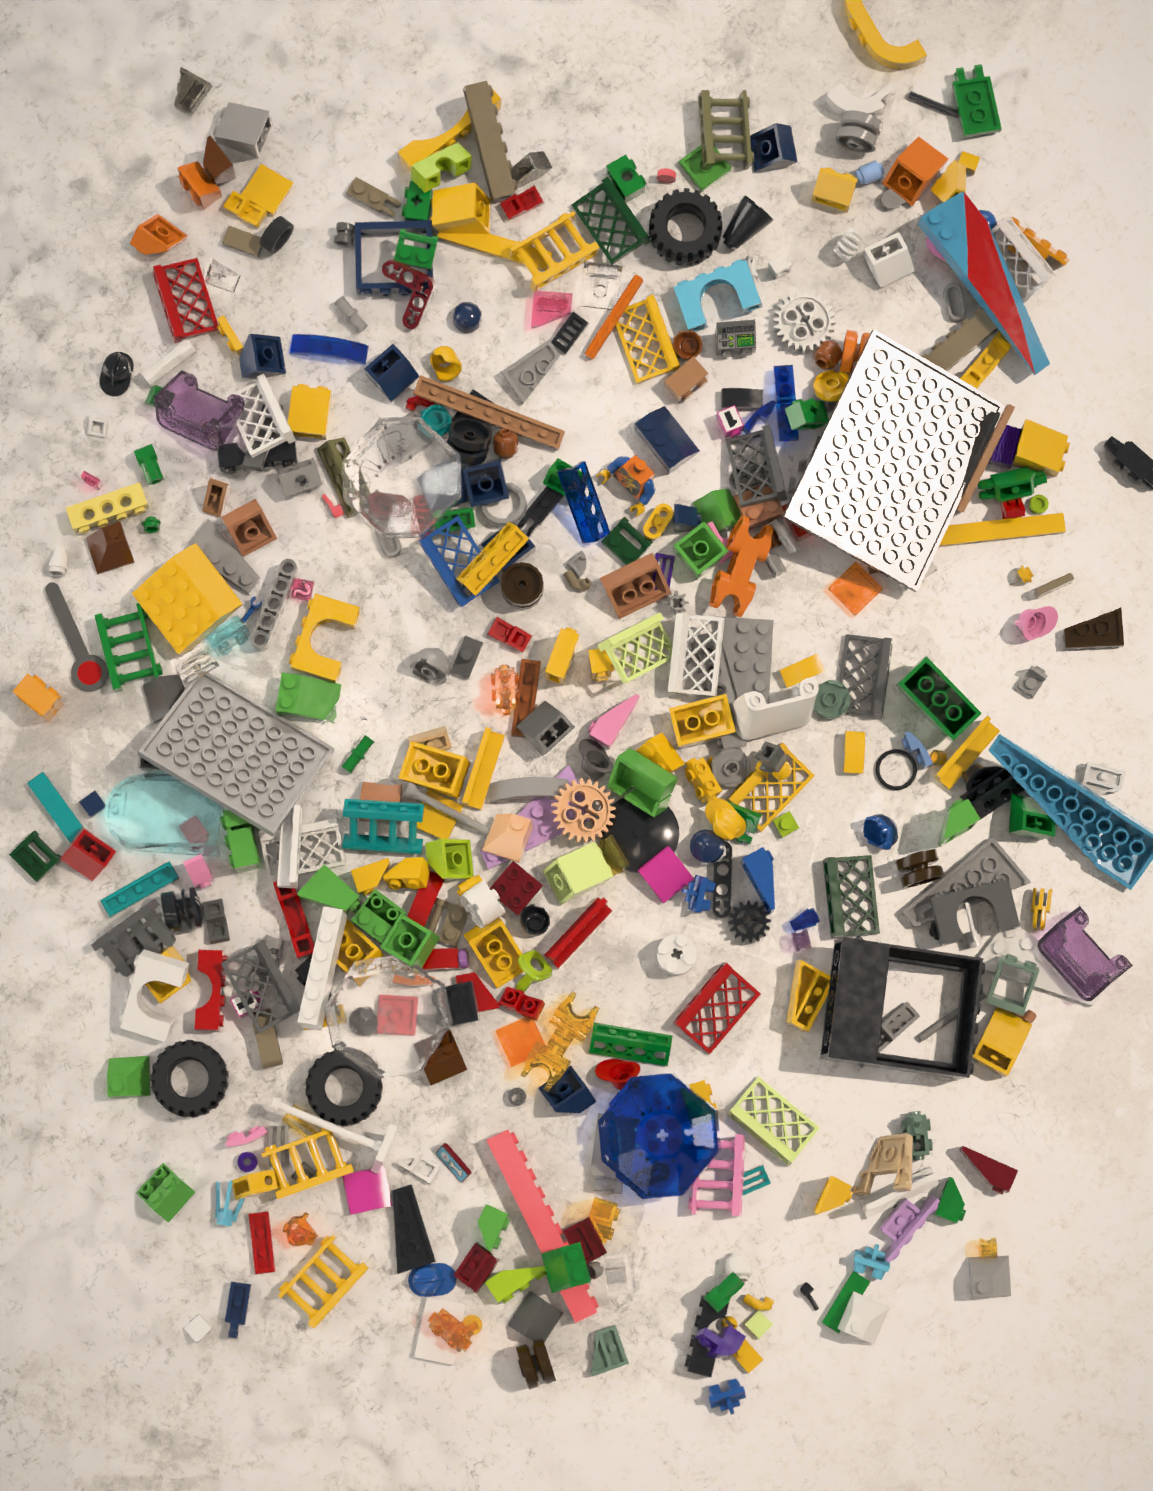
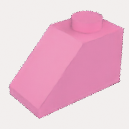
(199, 871)

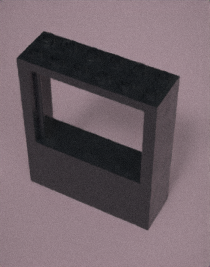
(858, 999)

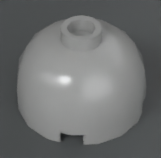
(431, 665)

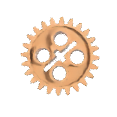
(576, 827)

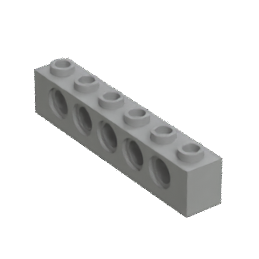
(724, 683)

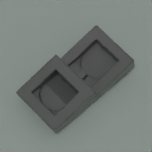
(216, 921)

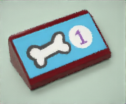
(453, 1162)

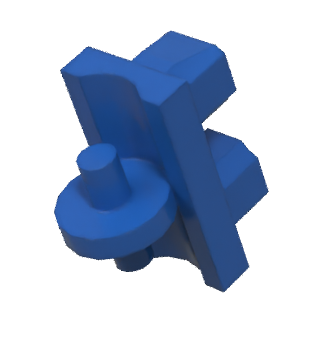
(696, 892)
(727, 1399)

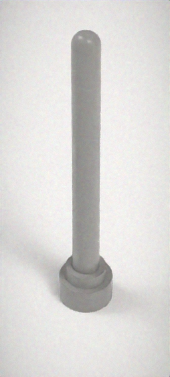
(413, 792)

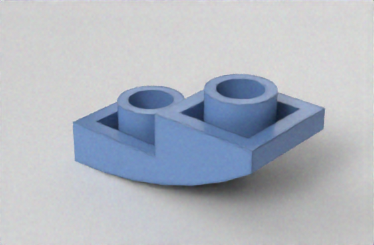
(913, 744)

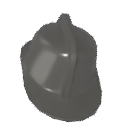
(595, 759)

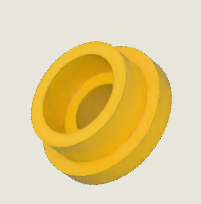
(1025, 574)

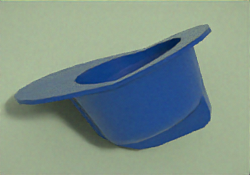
(432, 1280)

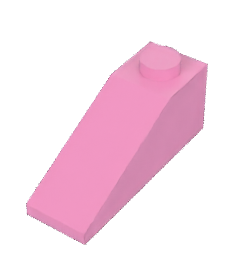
(610, 724)

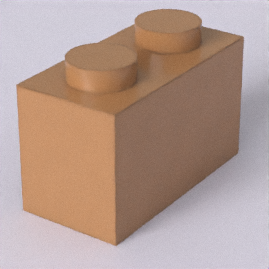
(686, 380)

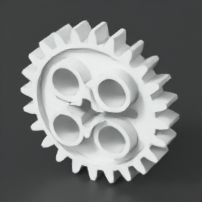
(788, 329)

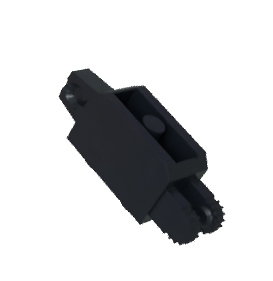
(1131, 460)

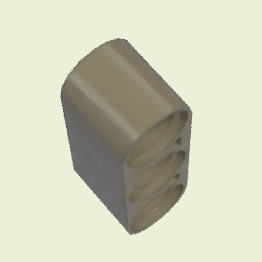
(267, 1042)

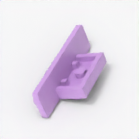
(904, 1222)

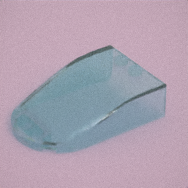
(163, 816)

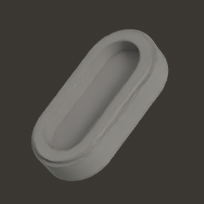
(891, 200)
(954, 302)
(390, 546)

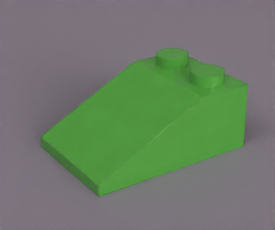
(306, 697)

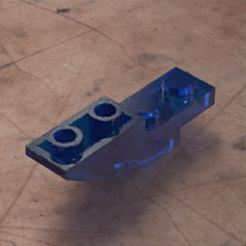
(784, 395)

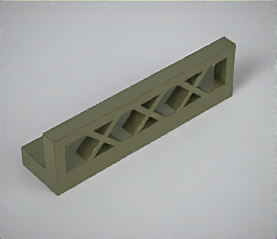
(333, 464)

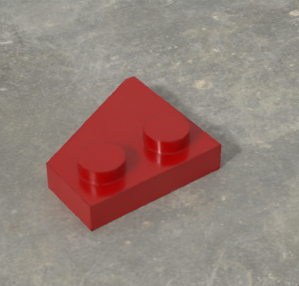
(484, 998)

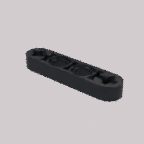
(726, 880)

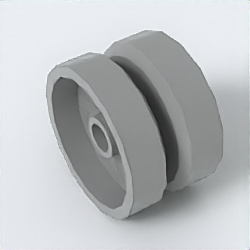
(859, 131)

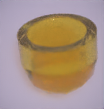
(938, 757)

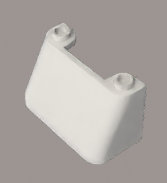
(757, 719)

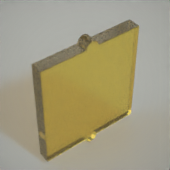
(613, 855)

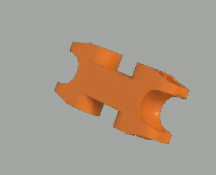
(745, 554)

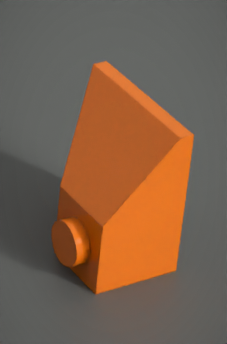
(156, 236)

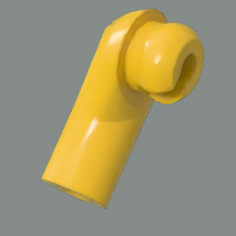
(753, 1302)

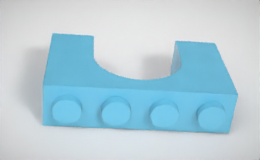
(691, 292)

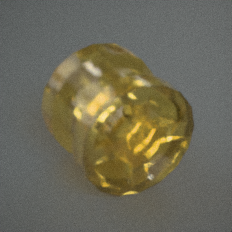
(987, 1248)

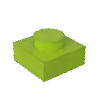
(785, 824)

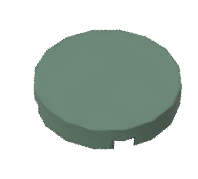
(832, 700)

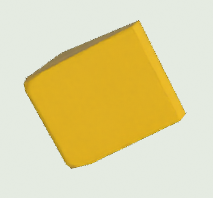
(970, 161)

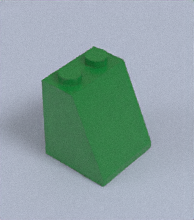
(566, 1267)

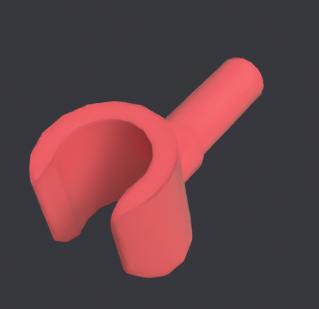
(336, 510)

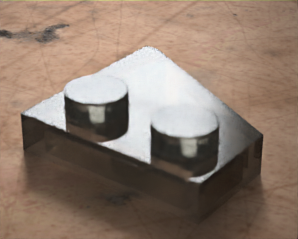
(190, 92)

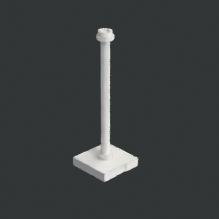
(380, 1147)

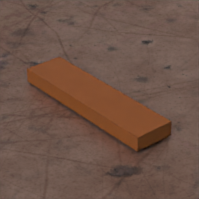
(527, 692)

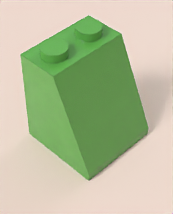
(330, 891)

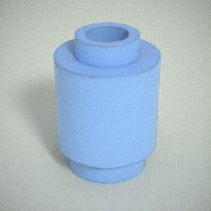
(869, 172)

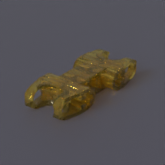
(551, 1055)

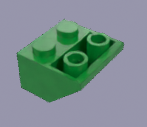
(1030, 819)

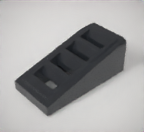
(583, 322)

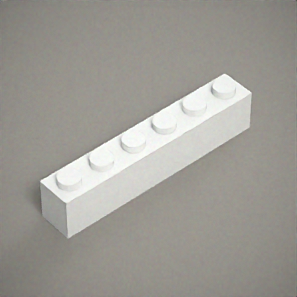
(322, 968)

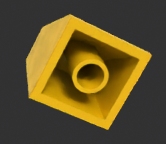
(461, 210)
(1041, 448)

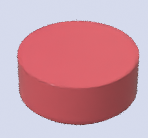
(666, 175)

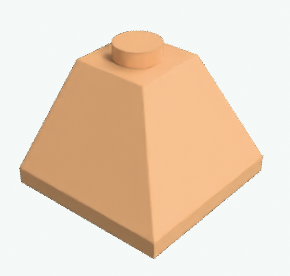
(508, 836)

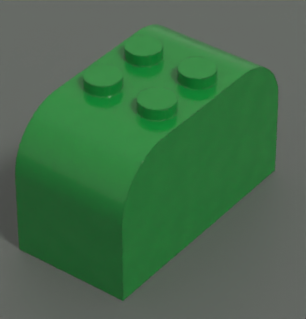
(938, 699)

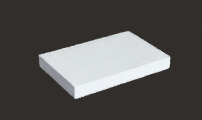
(428, 1344)

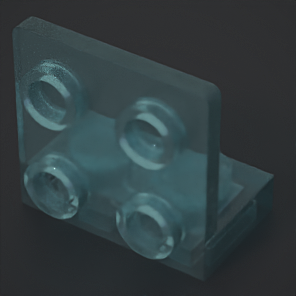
(228, 635)

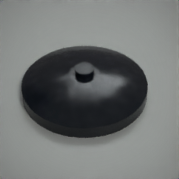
(641, 834)

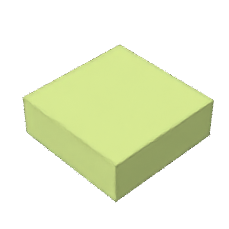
(758, 1324)

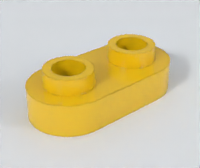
(658, 522)

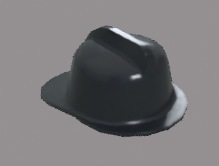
(116, 373)
(977, 774)

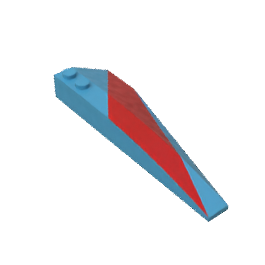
(973, 254)

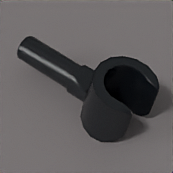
(806, 1290)

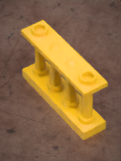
(555, 269)
(303, 1181)
(342, 1285)

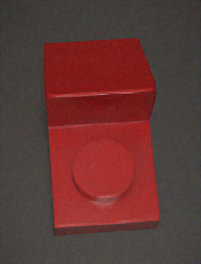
(1012, 509)

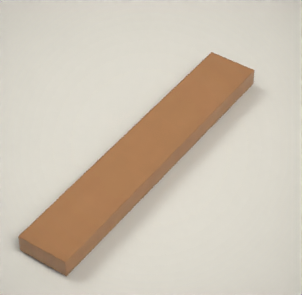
(985, 457)

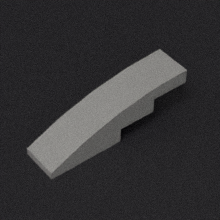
(895, 1025)

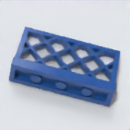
(442, 566)

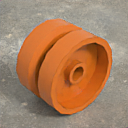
(851, 349)

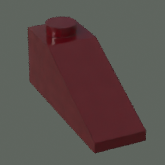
(992, 1171)

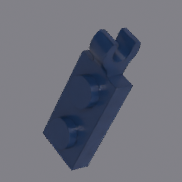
(237, 1307)

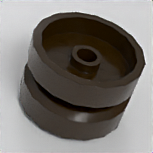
(523, 574)
(920, 870)
(533, 1364)

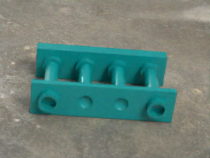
(385, 811)

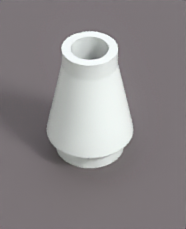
(58, 562)

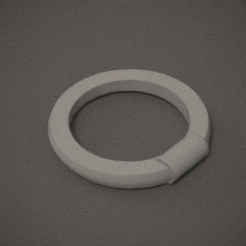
(503, 521)

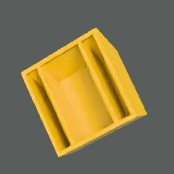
(187, 599)

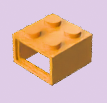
(39, 698)

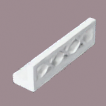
(290, 849)

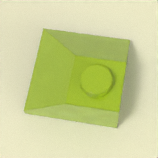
(450, 858)

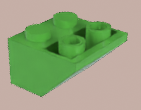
(377, 916)
(165, 1192)
(491, 1224)

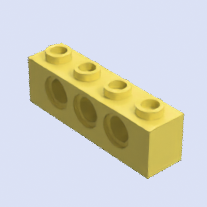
(96, 505)

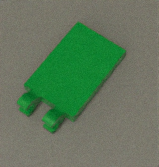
(976, 103)

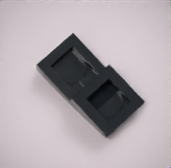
(742, 398)

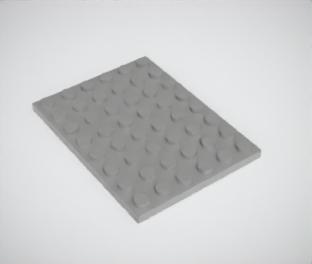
(236, 752)

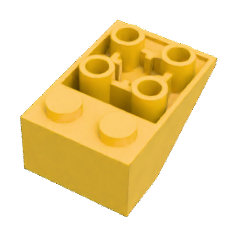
(1001, 1042)

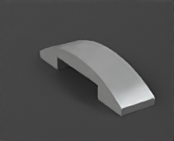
(525, 788)

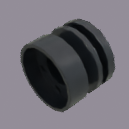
(181, 910)

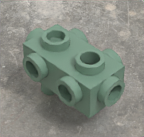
(918, 1127)

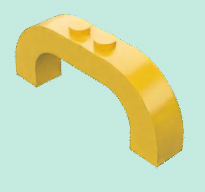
(885, 54)

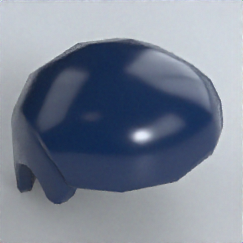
(467, 317)

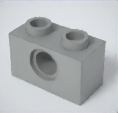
(289, 474)

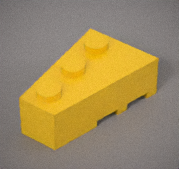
(807, 995)

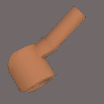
(1029, 1016)

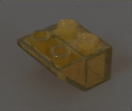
(602, 1216)

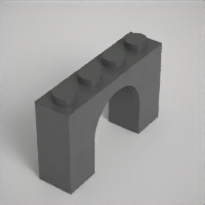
(997, 895)

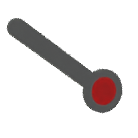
(88, 671)

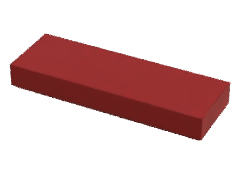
(262, 1242)

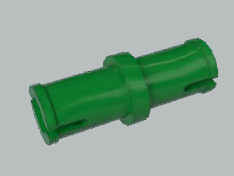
(358, 754)

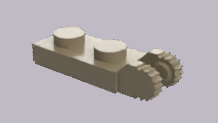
(372, 197)

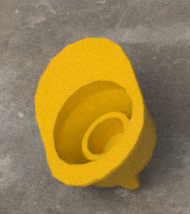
(725, 819)

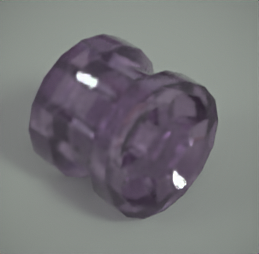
(801, 940)

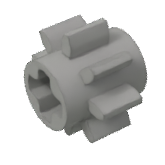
(682, 602)

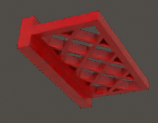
(168, 299)
(578, 932)
(704, 995)

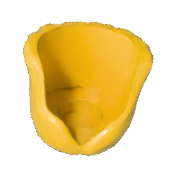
(444, 355)

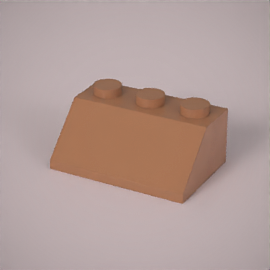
(633, 586)

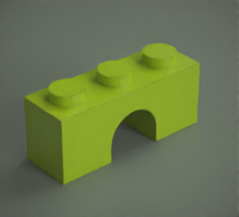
(427, 172)

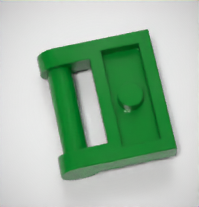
(416, 256)

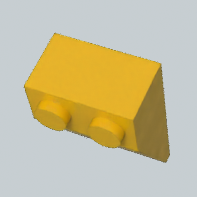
(702, 721)
(434, 769)
(355, 947)
(495, 951)

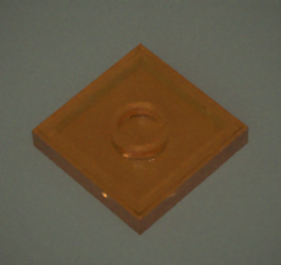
(855, 588)
(519, 1039)

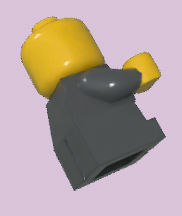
(773, 761)

